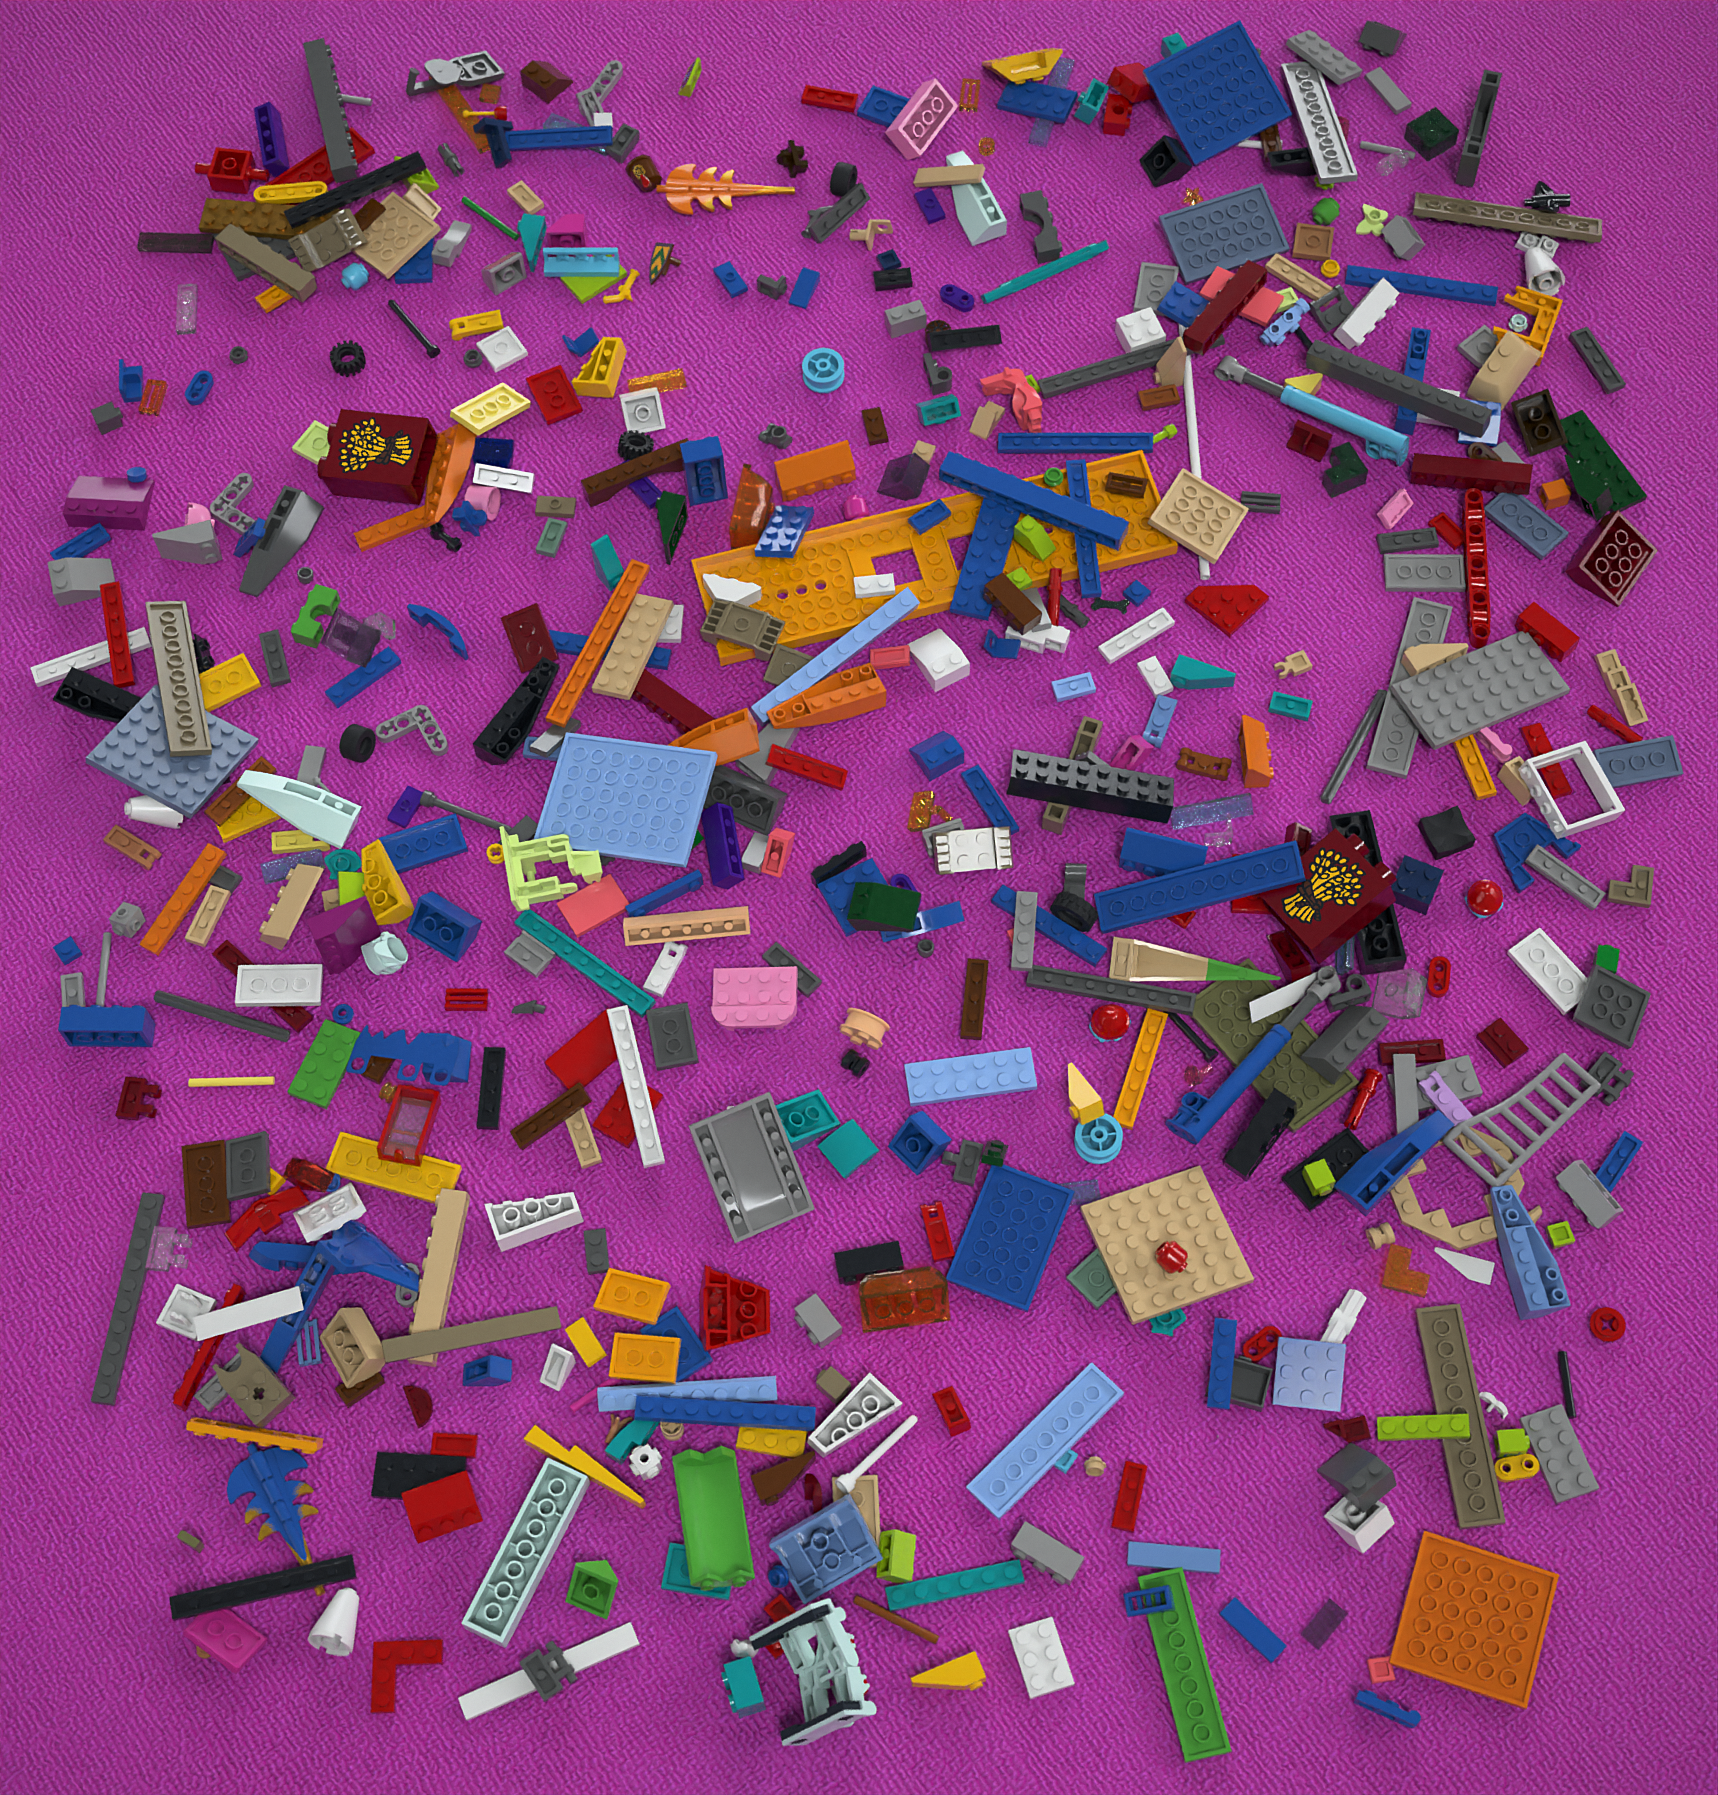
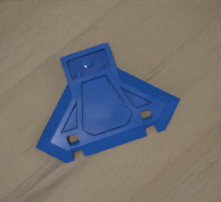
(358, 1250)

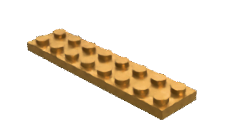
(253, 218)

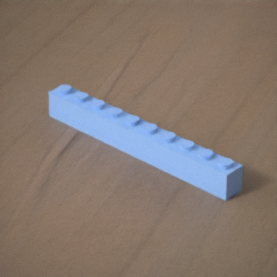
(838, 653)

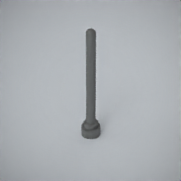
(429, 799)

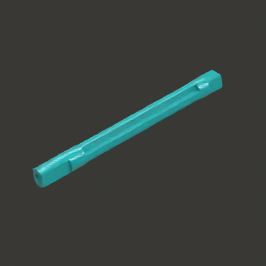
(1045, 271)

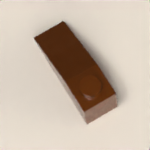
(779, 1479)

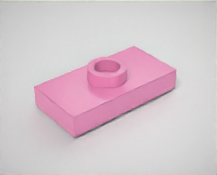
(1395, 508)

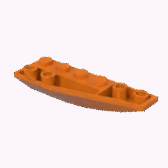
(447, 471)
(832, 699)
(728, 736)

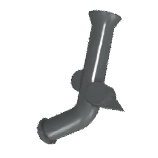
(814, 215)

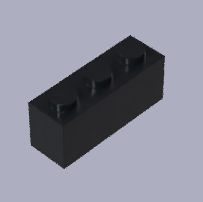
(875, 1259)

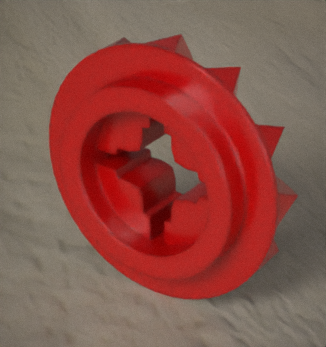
(1607, 1314)

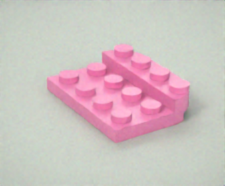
(755, 997)

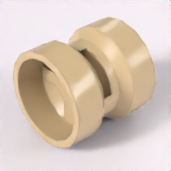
(1380, 1235)
(672, 1435)

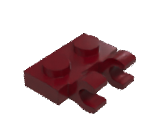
(132, 1097)

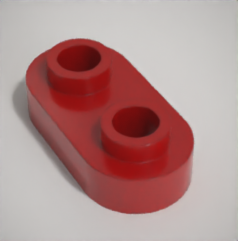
(1438, 978)
(1260, 1344)

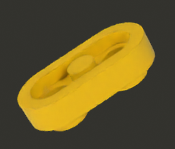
(1517, 1468)

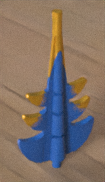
(265, 1476)

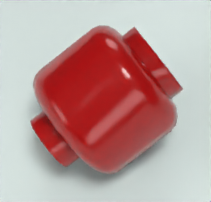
(1171, 1257)

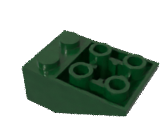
(1592, 492)

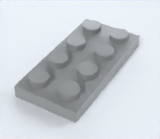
(1324, 57)
(1455, 1072)
(1559, 1454)

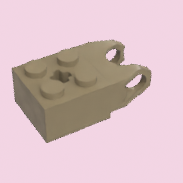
(249, 1381)

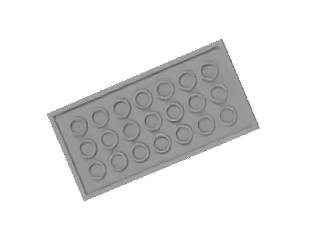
(1479, 689)

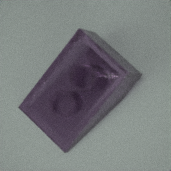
(351, 637)

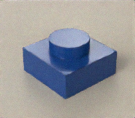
(1136, 593)
(67, 950)

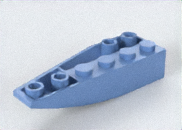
(1526, 1258)

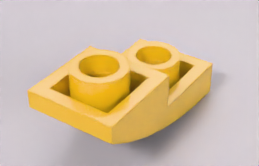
(585, 1342)

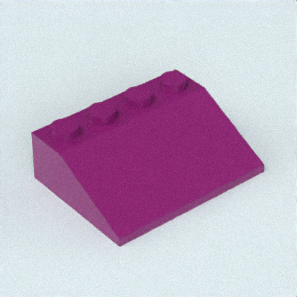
(109, 501)
(343, 932)

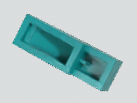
(631, 1436)

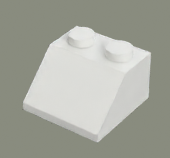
(642, 410)
(1359, 1528)

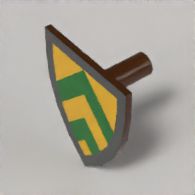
(661, 260)

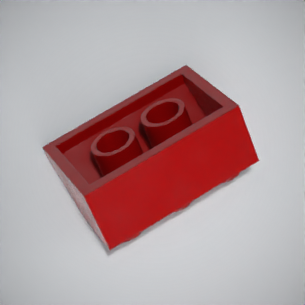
(442, 1507)

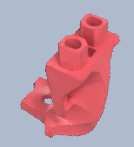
(1026, 401)

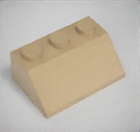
(353, 1346)

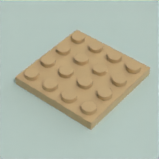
(395, 236)
(1198, 516)

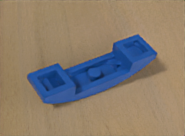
(425, 615)

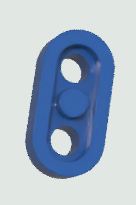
(197, 389)

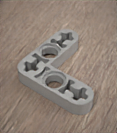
(229, 506)
(415, 722)

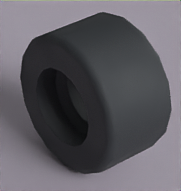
(843, 178)
(357, 743)

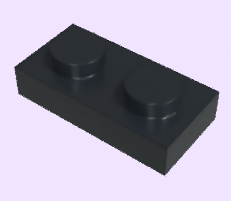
(892, 279)

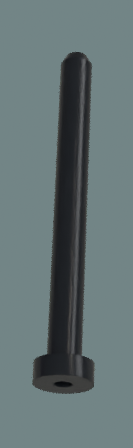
(432, 350)
(1209, 1054)

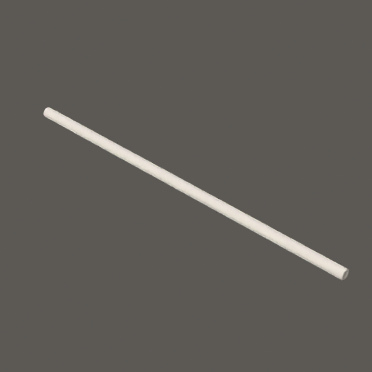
(1193, 438)

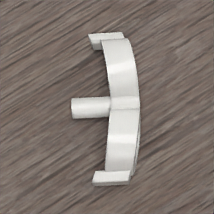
(1498, 1405)

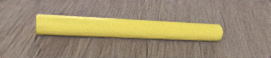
(235, 1081)

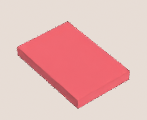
(593, 905)

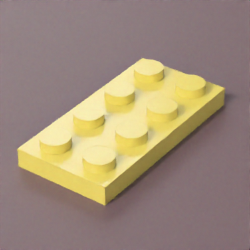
(490, 409)

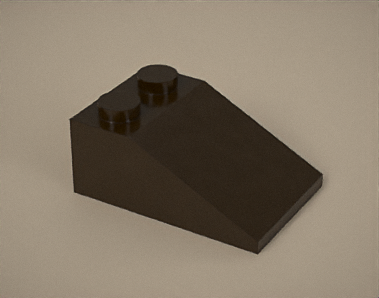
(1538, 422)

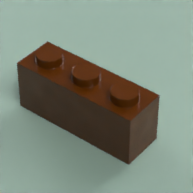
(1012, 604)

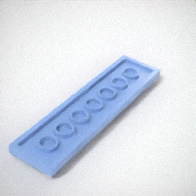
(1045, 1441)

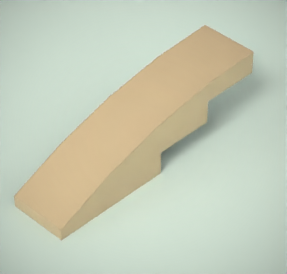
(1620, 688)

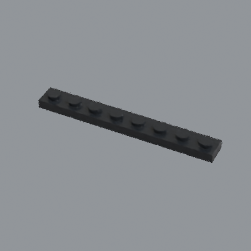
(355, 190)
(262, 1587)

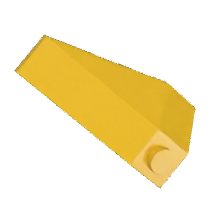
(383, 886)

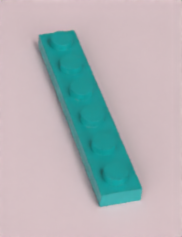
(954, 1585)

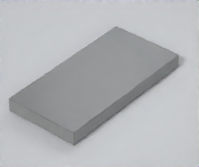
(1424, 573)

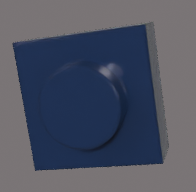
(888, 260)

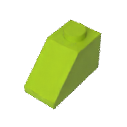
(1033, 538)

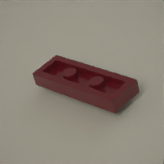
(1424, 1050)

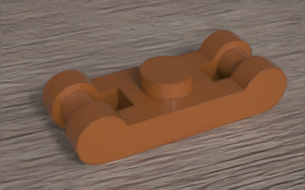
(1203, 764)

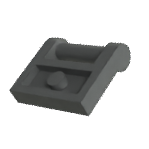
(1335, 314)

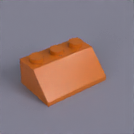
(1254, 753)

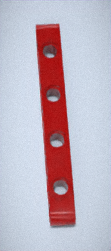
(1476, 579)

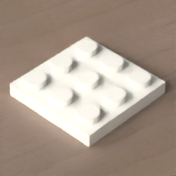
(329, 1213)

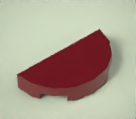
(420, 1404)

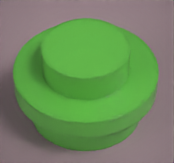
(1053, 477)

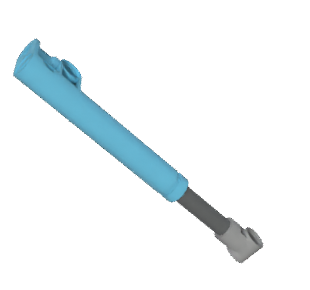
(1379, 439)

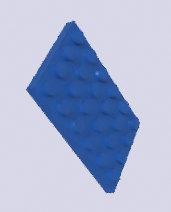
(1010, 1236)

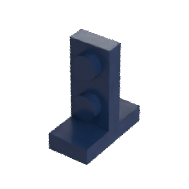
(495, 133)

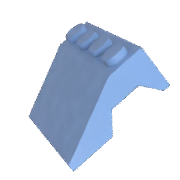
(826, 1548)

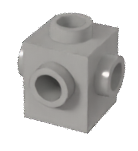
(127, 920)

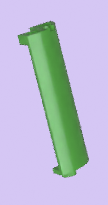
(713, 1518)

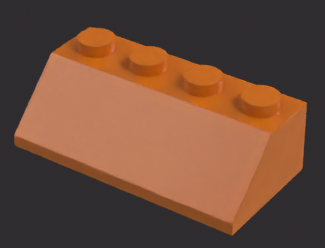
(814, 471)

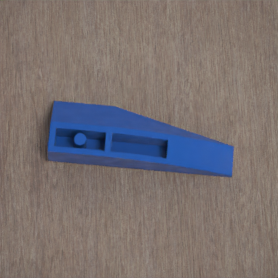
(1390, 1162)

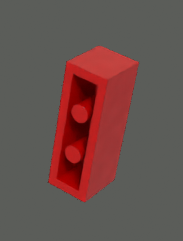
(1547, 631)

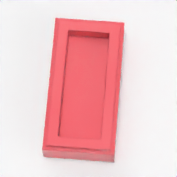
(890, 657)

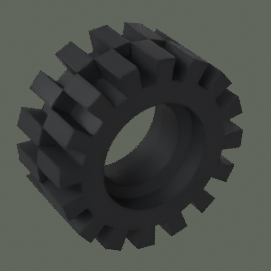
(345, 350)
(634, 445)

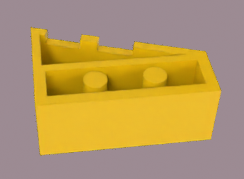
(603, 369)

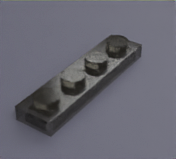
(175, 242)

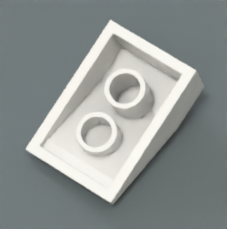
(939, 659)

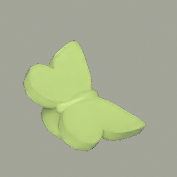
(1372, 221)

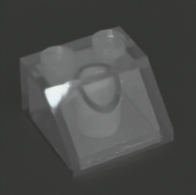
(1400, 994)

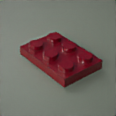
(529, 637)

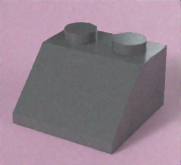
(1381, 37)

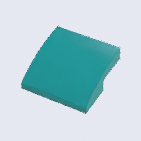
(848, 1148)

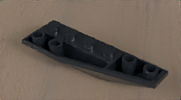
(94, 697)
(517, 716)

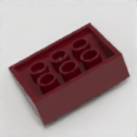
(1611, 559)

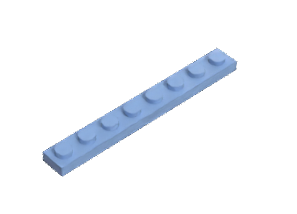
(729, 1390)

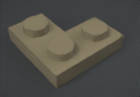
(1636, 892)

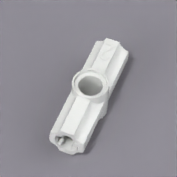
(1344, 1317)

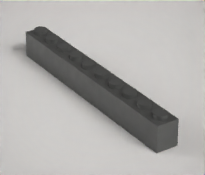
(330, 110)
(1398, 388)

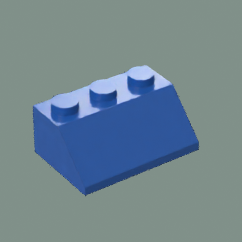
(443, 925)

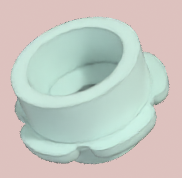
(1518, 319)

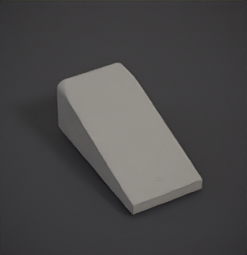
(755, 852)

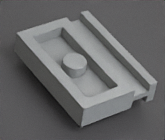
(529, 954)

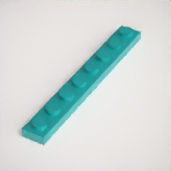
(585, 963)

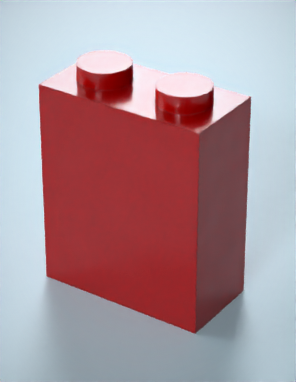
(1131, 82)

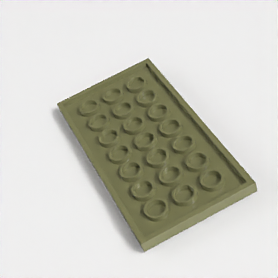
(1225, 1018)

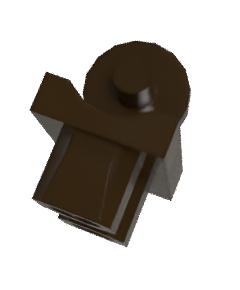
(790, 159)

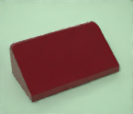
(1301, 834)

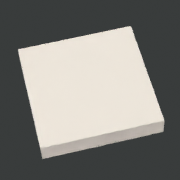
(502, 349)

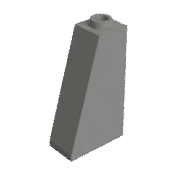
(754, 764)

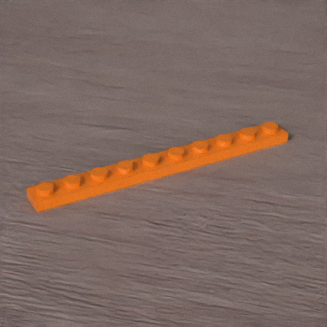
(597, 643)

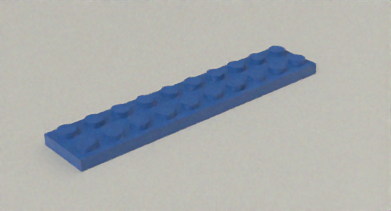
(1199, 887)

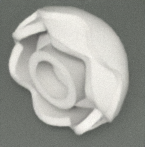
(743, 1648)

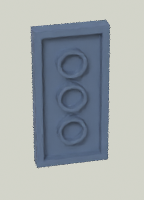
(1526, 523)
(1640, 761)

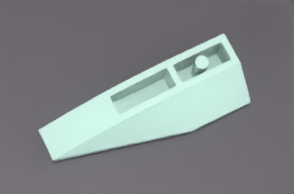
(976, 206)
(304, 806)

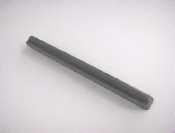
(1353, 747)
(222, 1016)

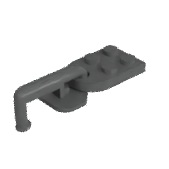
(462, 70)

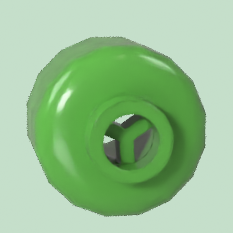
(1325, 211)

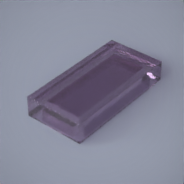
(1324, 1624)

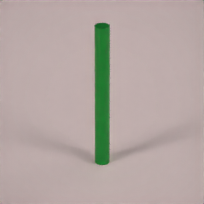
(490, 218)

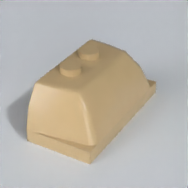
(1504, 370)

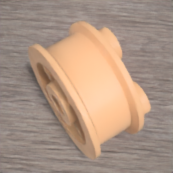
(864, 1028)

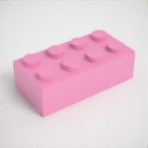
(921, 119)

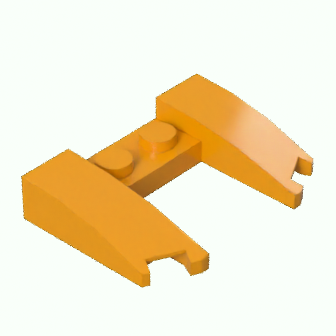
(1539, 305)

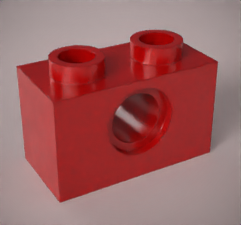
(1116, 115)

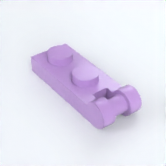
(1444, 1099)

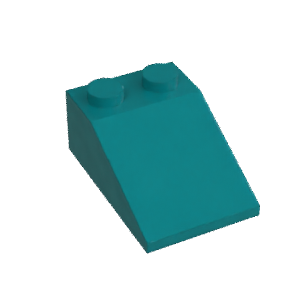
(806, 1118)

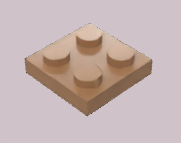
(1313, 242)

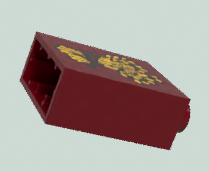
(378, 456)
(1337, 897)

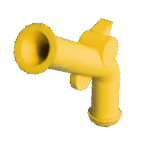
(624, 290)

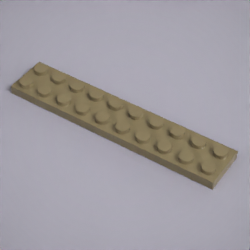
(1507, 217)
(178, 679)
(1456, 1392)

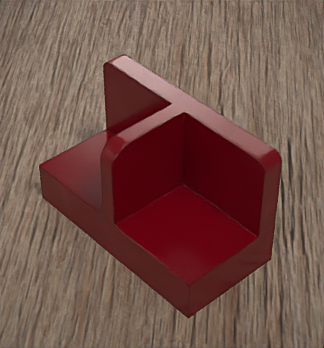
(1309, 441)

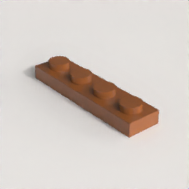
(234, 796)

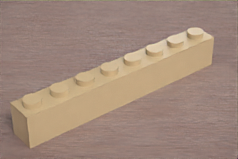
(439, 1266)

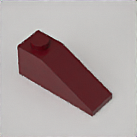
(1289, 956)

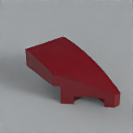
(1350, 1430)
(813, 1492)

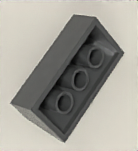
(752, 801)
(1345, 1041)

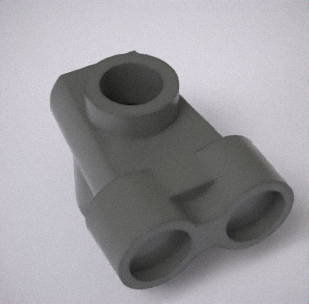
(776, 435)

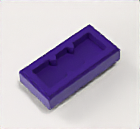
(929, 206)
(405, 807)

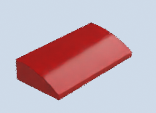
(585, 1054)

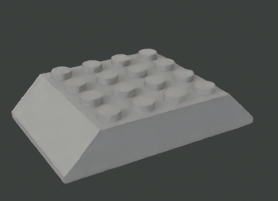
(751, 1167)

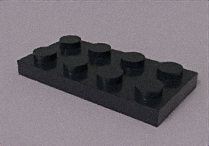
(405, 1471)

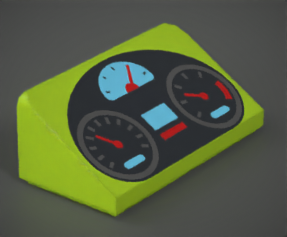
(691, 78)

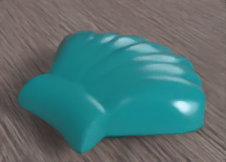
(342, 860)
(1167, 1322)

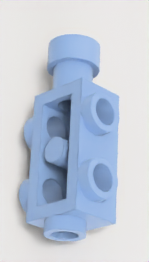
(1287, 322)

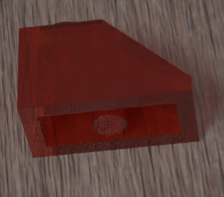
(308, 1175)

